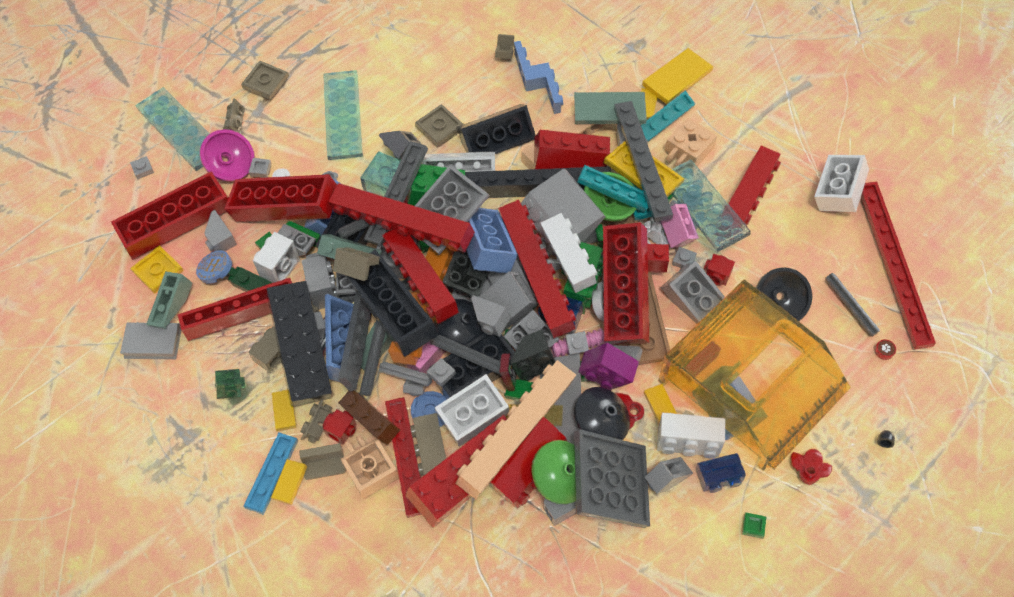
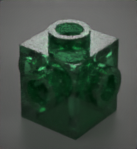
(228, 383)

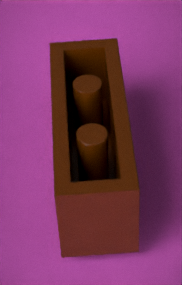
(369, 416)

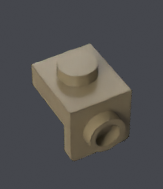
(505, 46)

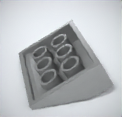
(563, 196)
(454, 197)

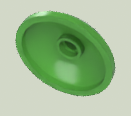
(615, 209)
(551, 474)

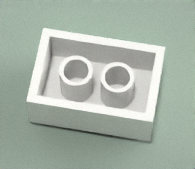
(841, 183)
(472, 410)
(691, 435)

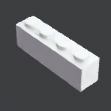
(465, 161)
(569, 253)

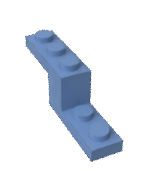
(538, 77)

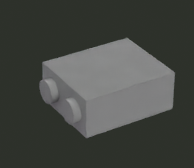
(513, 294)

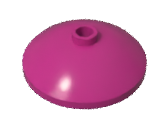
(232, 147)

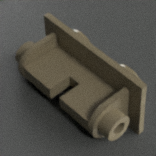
(234, 116)
(312, 429)

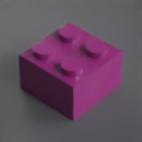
(608, 366)

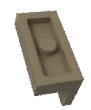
(354, 262)
(322, 461)

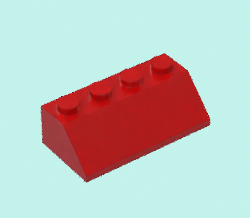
(569, 150)
(515, 478)

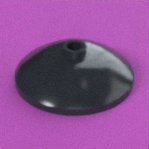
(793, 287)
(457, 328)
(593, 415)

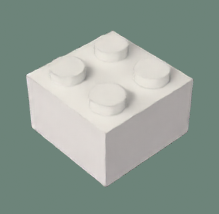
(276, 258)

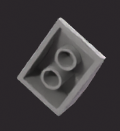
(693, 291)

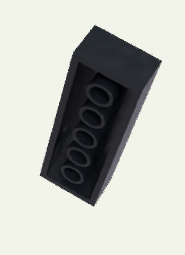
(394, 307)
(298, 343)

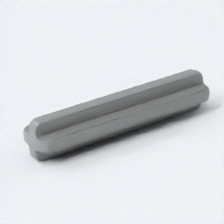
(405, 373)

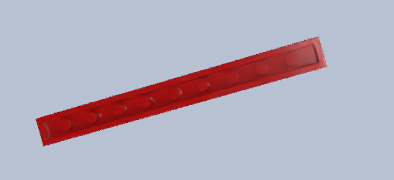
(897, 267)

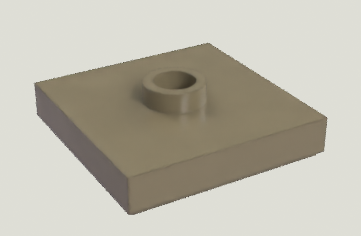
(265, 80)
(438, 125)

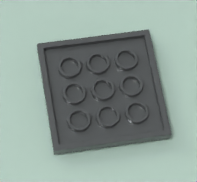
(611, 479)

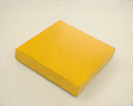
(153, 267)

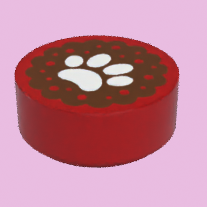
(885, 349)

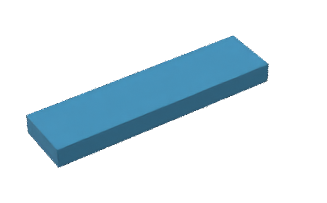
(270, 472)

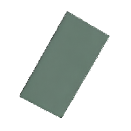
(599, 106)

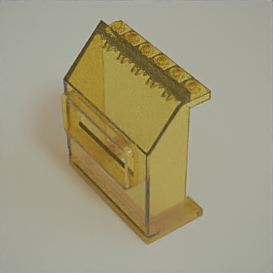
(726, 344)

